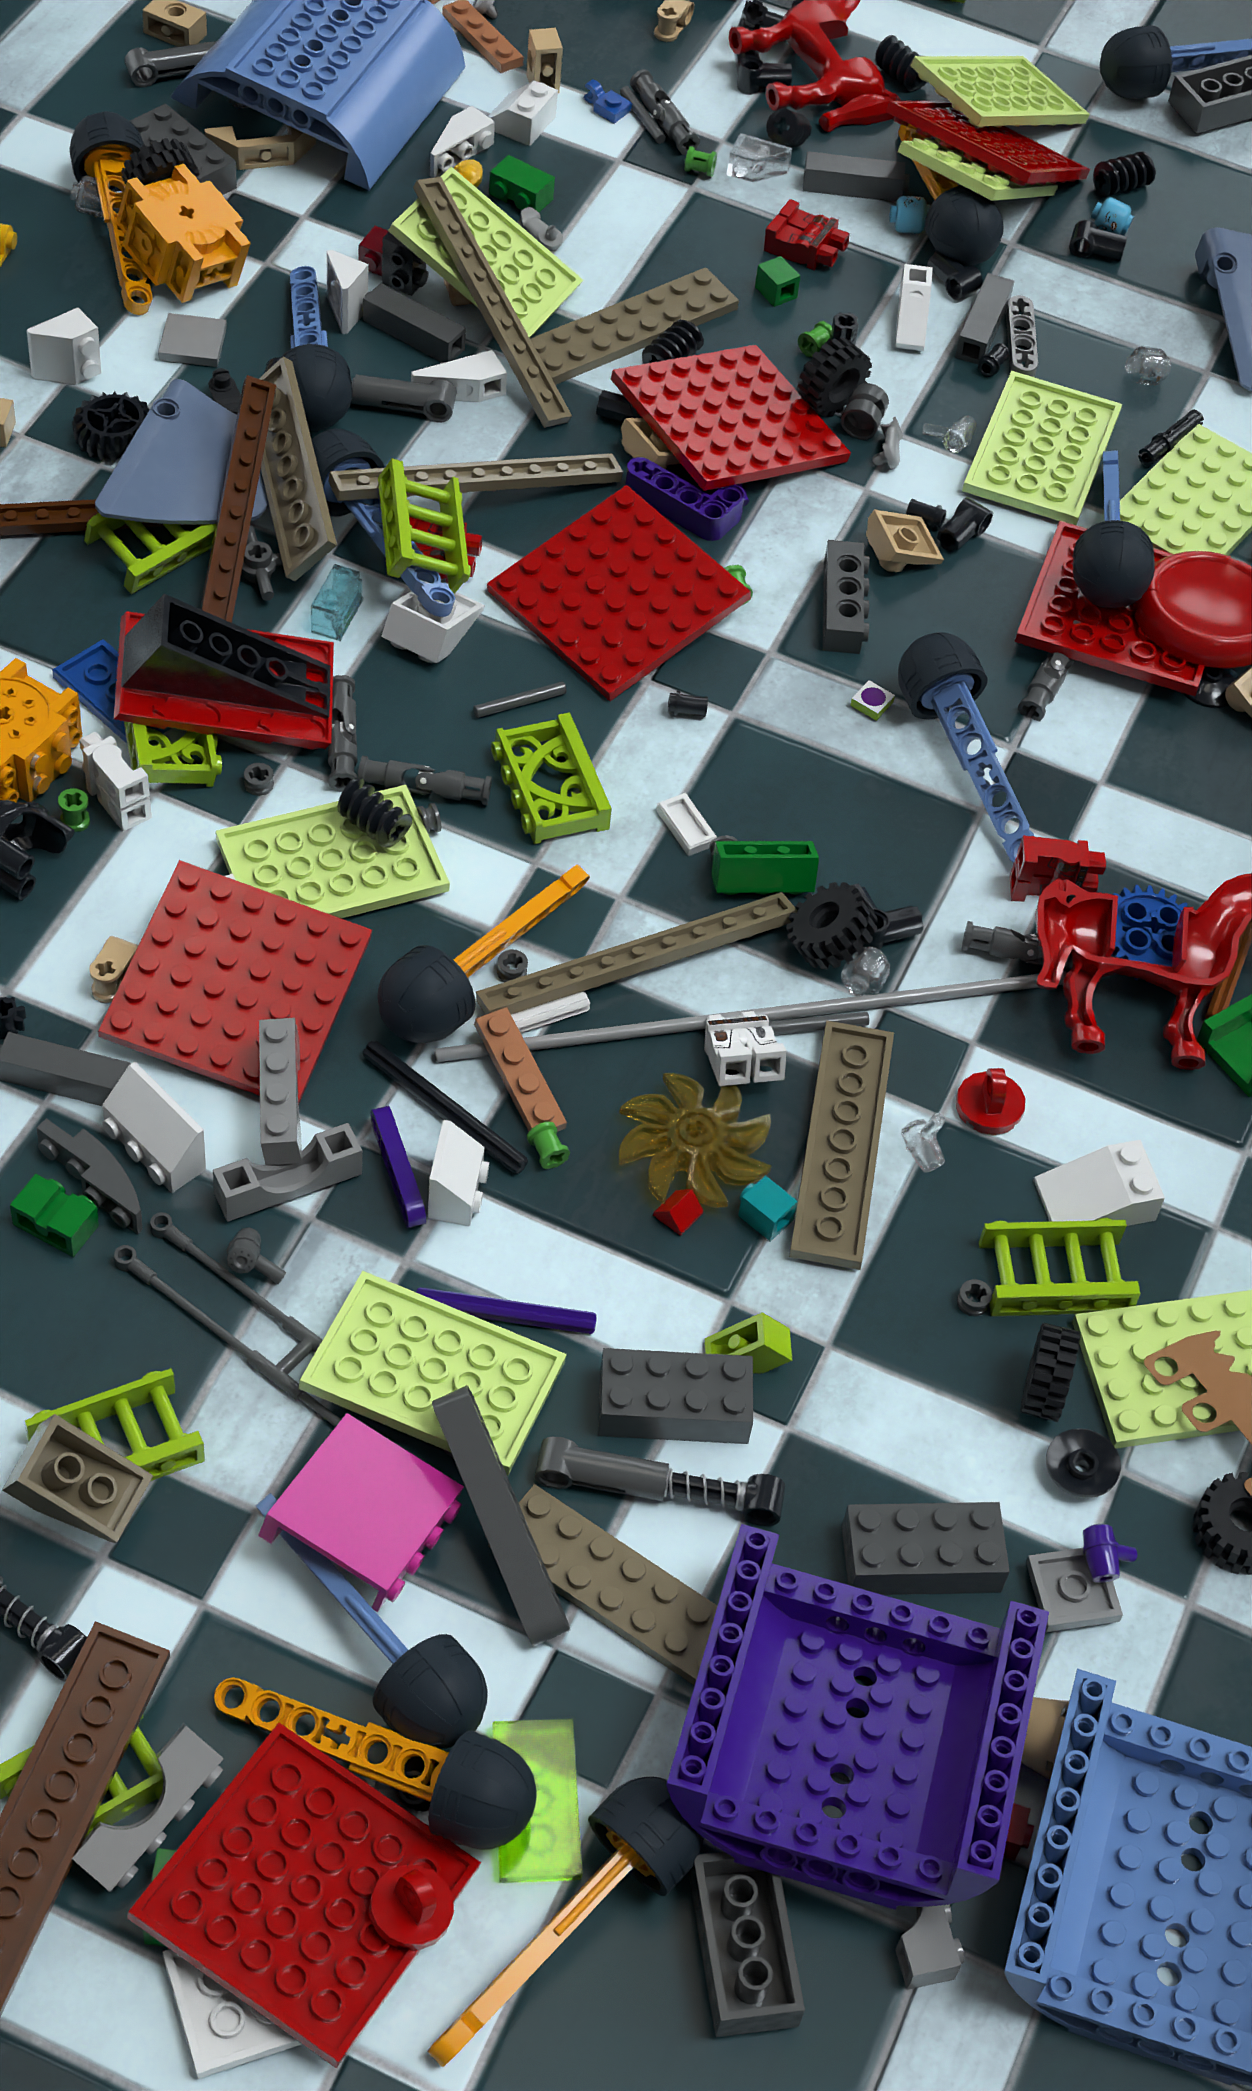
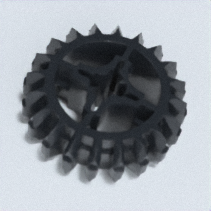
(108, 424)

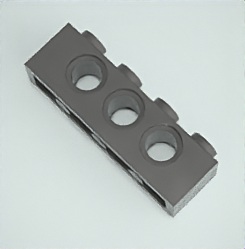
(844, 597)

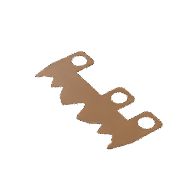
(1226, 1390)

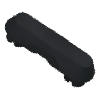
(224, 390)

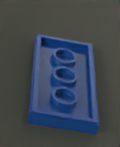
(94, 679)

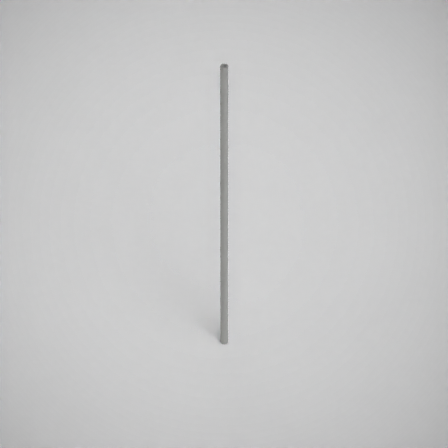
(772, 1013)

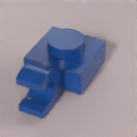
(609, 104)

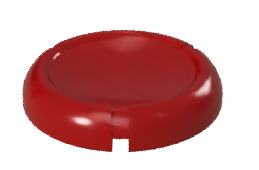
(1200, 609)

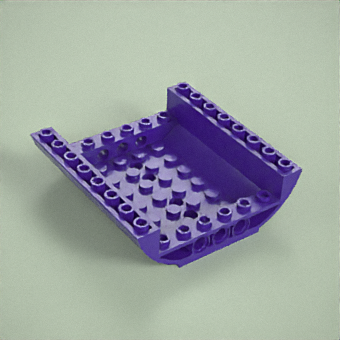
(925, 1765)

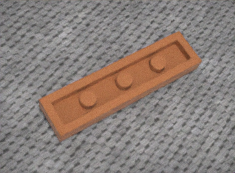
(483, 35)
(518, 1069)

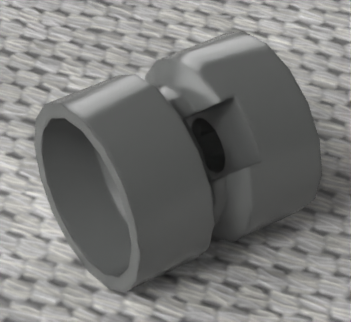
(864, 411)

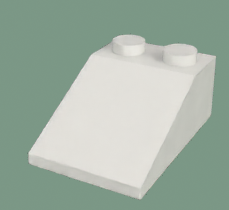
(428, 635)
(1103, 1184)

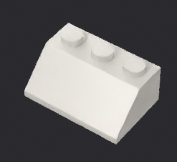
(154, 1129)

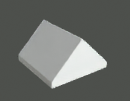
(346, 288)

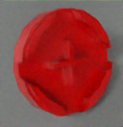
(990, 1102)
(411, 1906)

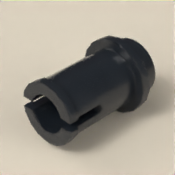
(990, 363)
(930, 514)
(687, 704)

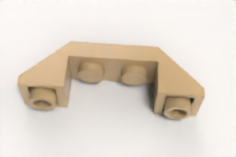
(262, 151)

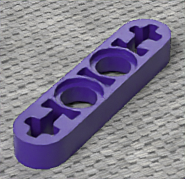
(398, 1167)

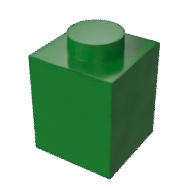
(777, 281)

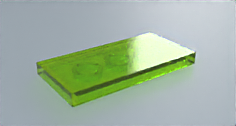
(551, 1840)

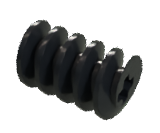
(897, 60)
(798, 131)
(1123, 173)
(677, 341)
(373, 813)

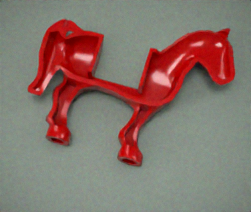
(850, 82)
(1086, 929)

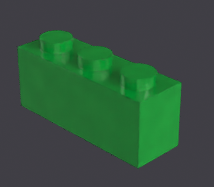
(764, 867)

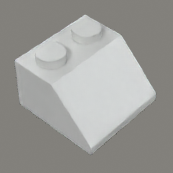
(526, 112)
(65, 349)
(456, 1176)

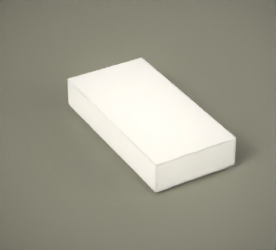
(686, 824)

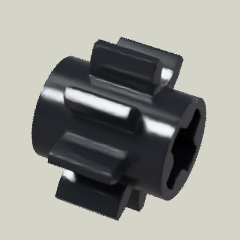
(11, 1017)

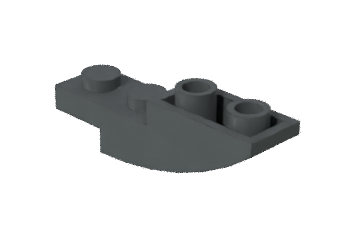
(98, 1169)

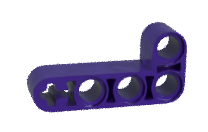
(684, 503)

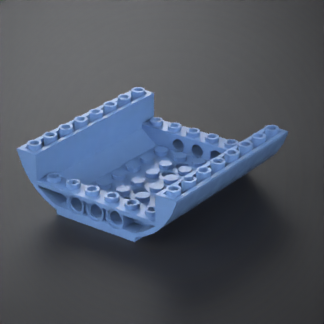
(361, 89)
(1114, 1881)

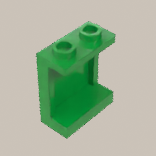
(1229, 1041)

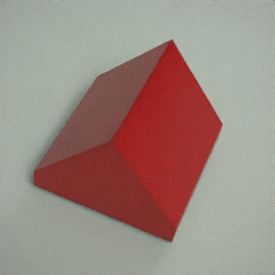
(679, 1211)

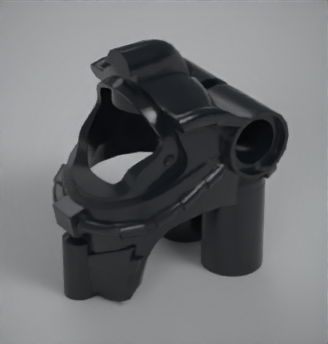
(34, 831)

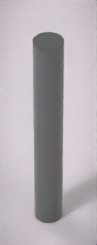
(643, 115)
(519, 699)
(817, 1023)

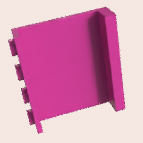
(366, 1507)

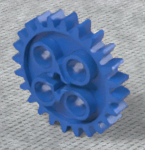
(1146, 926)

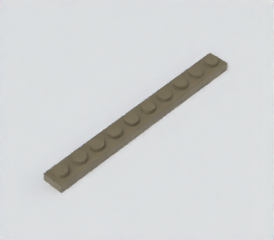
(492, 302)
(486, 475)
(637, 955)

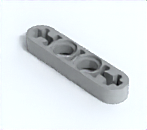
(1024, 338)

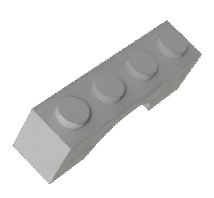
(279, 1091)
(250, 1187)
(112, 1850)
(928, 1949)

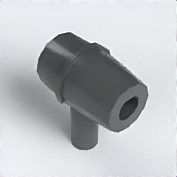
(244, 1255)

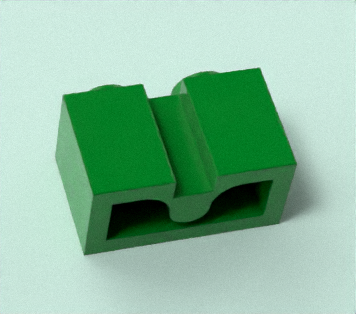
(522, 184)
(53, 1215)

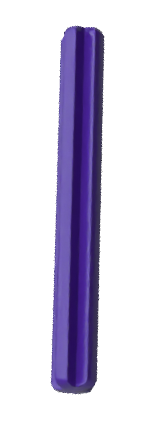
(515, 1311)

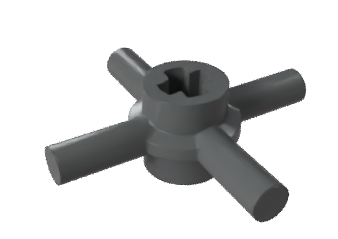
(260, 564)

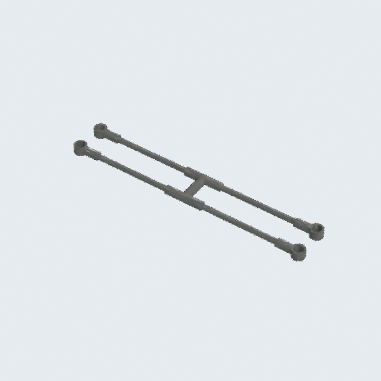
(276, 1373)

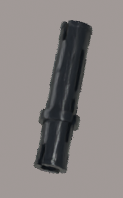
(1165, 441)

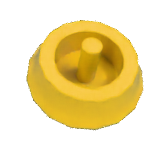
(470, 170)

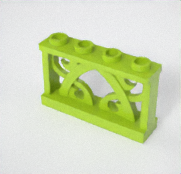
(563, 741)
(152, 758)

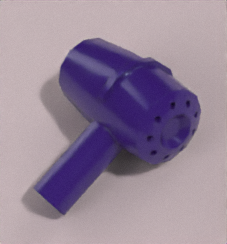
(1104, 1553)

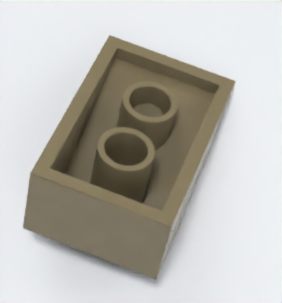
(77, 1480)

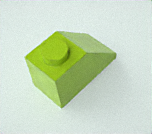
(756, 1337)

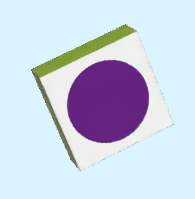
(872, 700)

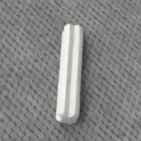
(551, 1012)

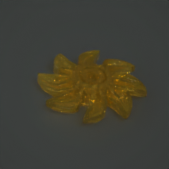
(694, 1140)

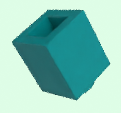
(767, 1207)

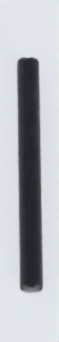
(444, 1106)

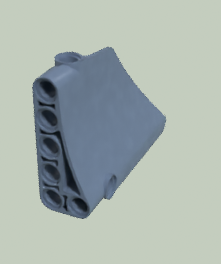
(1226, 264)
(176, 463)

